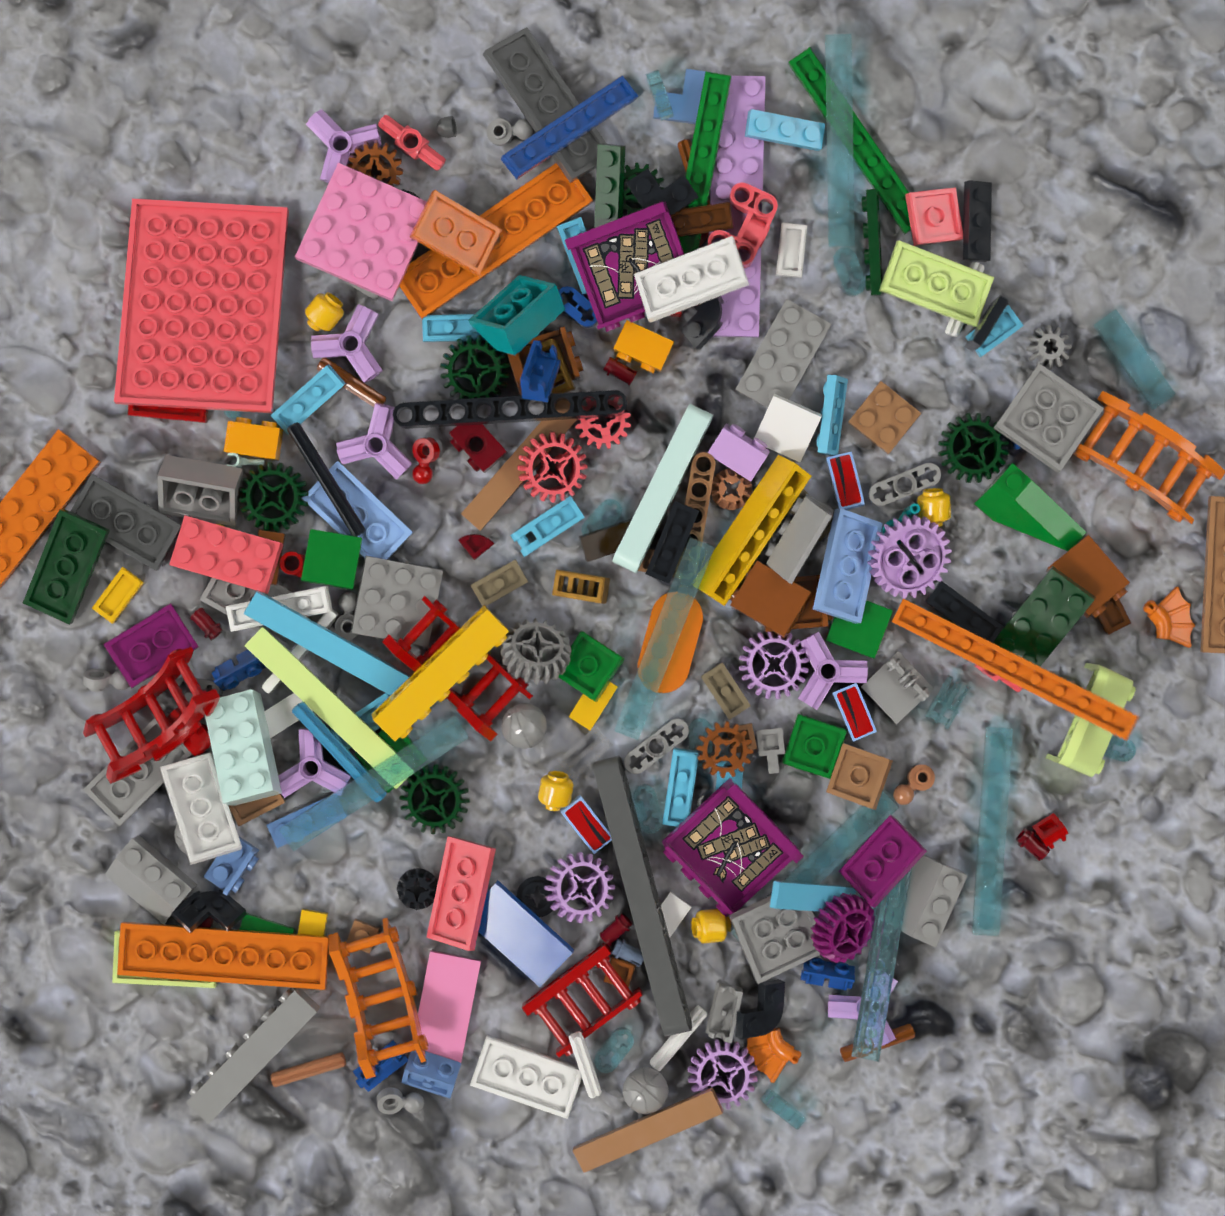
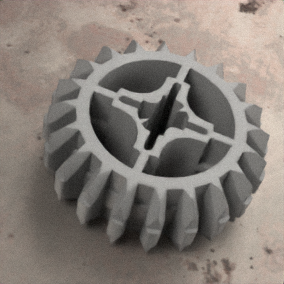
(536, 651)

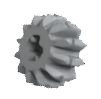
(1058, 346)

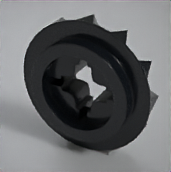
(408, 880)
(528, 887)

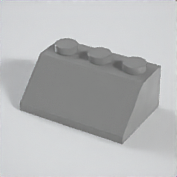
(199, 490)
(798, 537)
(150, 879)
(931, 899)

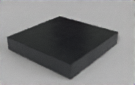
(986, 323)

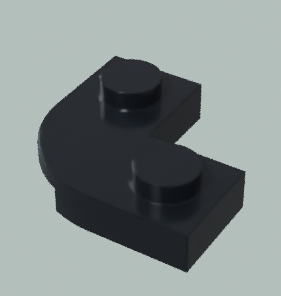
(648, 192)
(704, 322)
(210, 903)
(768, 1013)

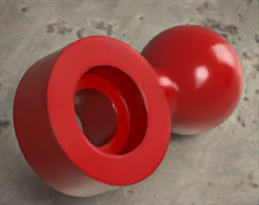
(423, 473)

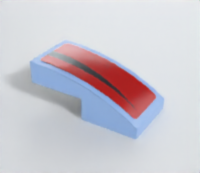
(845, 481)
(854, 712)
(586, 824)

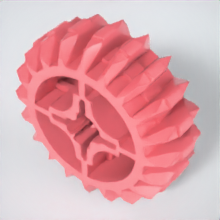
(562, 460)

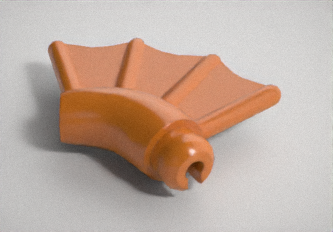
(1171, 618)
(772, 1053)

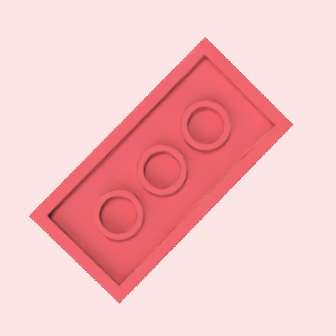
(226, 554)
(461, 893)

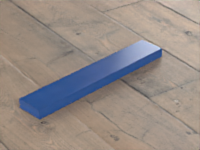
(569, 127)

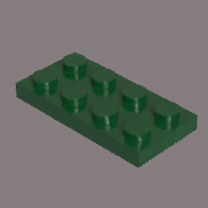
(66, 566)
(1045, 617)

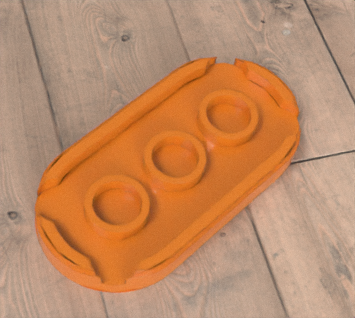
(682, 656)

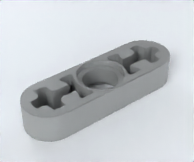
(908, 474)
(656, 735)

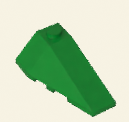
(1024, 506)

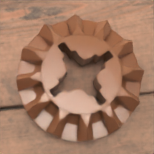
(730, 501)

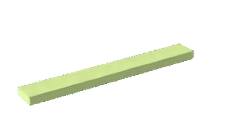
(319, 698)

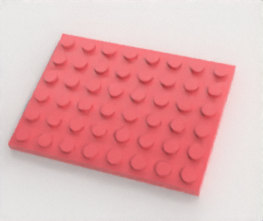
(201, 305)

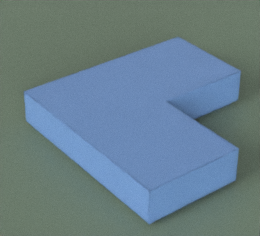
(686, 105)

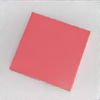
(934, 216)

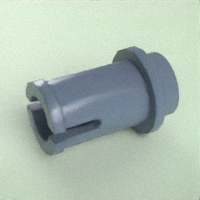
(627, 952)

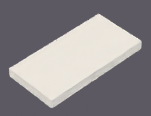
(691, 279)
(199, 808)
(527, 1076)

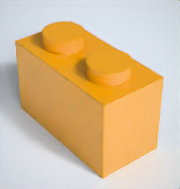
(643, 347)
(253, 439)

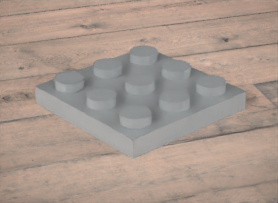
(1048, 418)
(392, 598)
(774, 938)

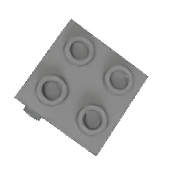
(897, 687)

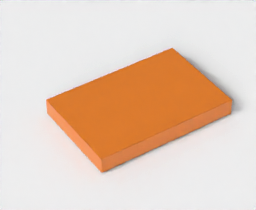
(455, 233)

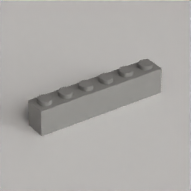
(251, 1057)

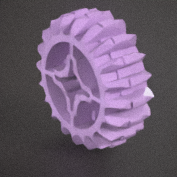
(789, 680)
(569, 894)
(711, 1080)

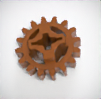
(384, 169)
(714, 757)

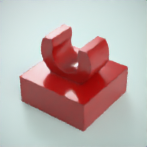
(1050, 830)

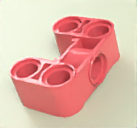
(755, 224)

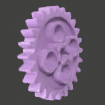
(928, 541)

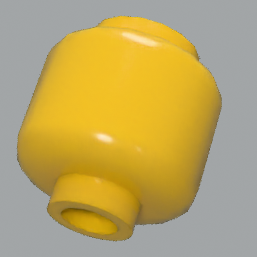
(324, 312)
(934, 505)
(555, 790)
(710, 926)

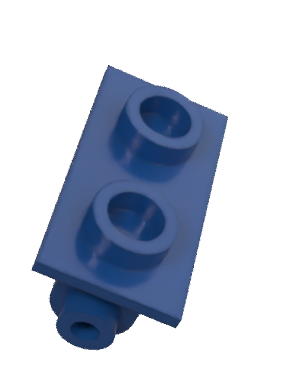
(229, 676)
(839, 974)
(383, 1070)

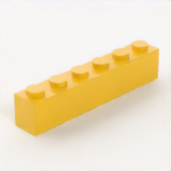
(753, 528)
(440, 673)

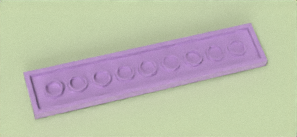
(740, 161)

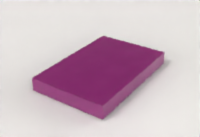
(145, 646)
(882, 861)

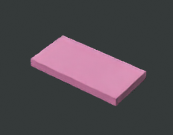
(448, 1003)

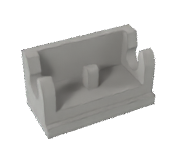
(724, 1011)

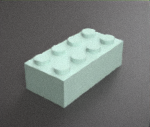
(242, 749)

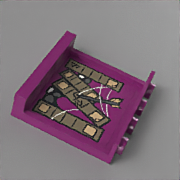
(615, 252)
(730, 848)

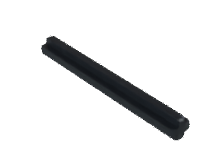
(326, 479)

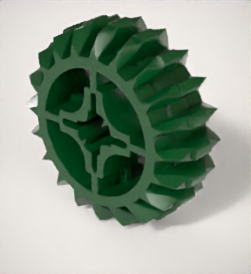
(473, 357)
(978, 459)
(265, 504)
(441, 809)

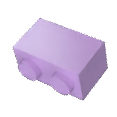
(739, 451)

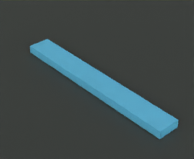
(325, 643)

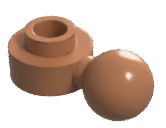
(904, 793)

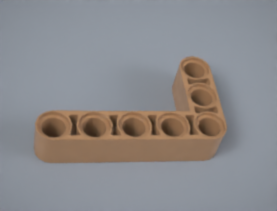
(701, 504)

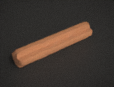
(308, 1069)

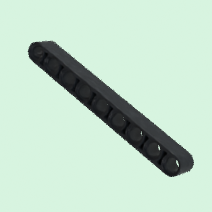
(497, 405)

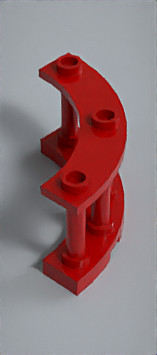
(464, 703)
(172, 735)

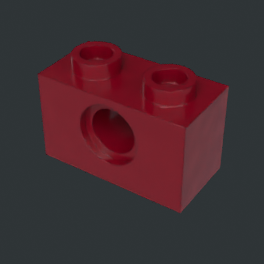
(487, 456)

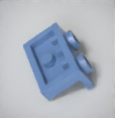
(229, 868)
(434, 1075)

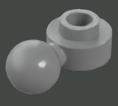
(521, 129)
(347, 603)
(99, 679)
(391, 1101)

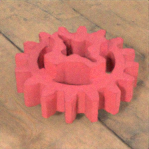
(606, 439)

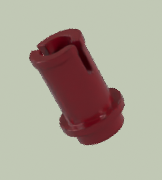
(620, 371)
(206, 624)
(1032, 844)
(616, 929)

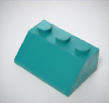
(518, 314)

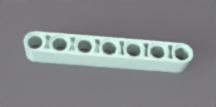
(662, 488)

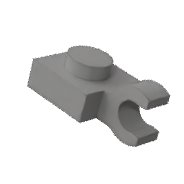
(771, 744)

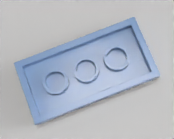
(383, 529)
(845, 568)

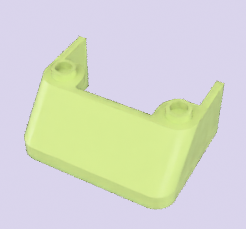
(1085, 741)

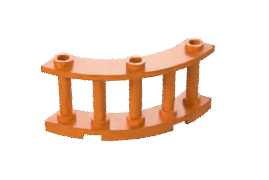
(1163, 437)
(358, 1004)

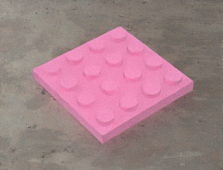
(362, 232)

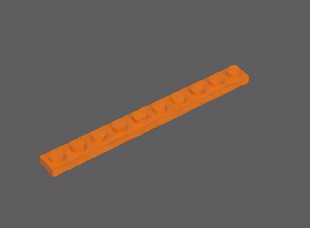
(1016, 670)

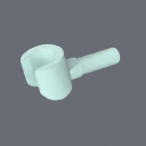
(245, 461)

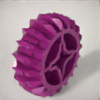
(843, 928)

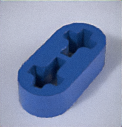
(581, 302)

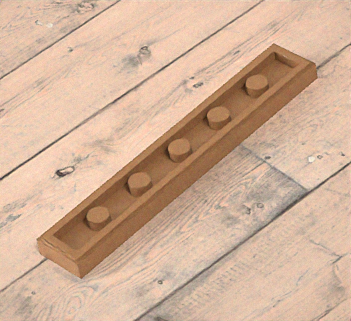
(506, 479)
(648, 1130)

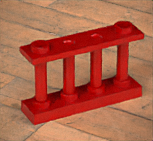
(580, 974)

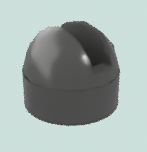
(447, 127)

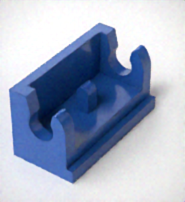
(539, 373)

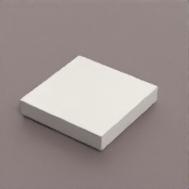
(788, 427)

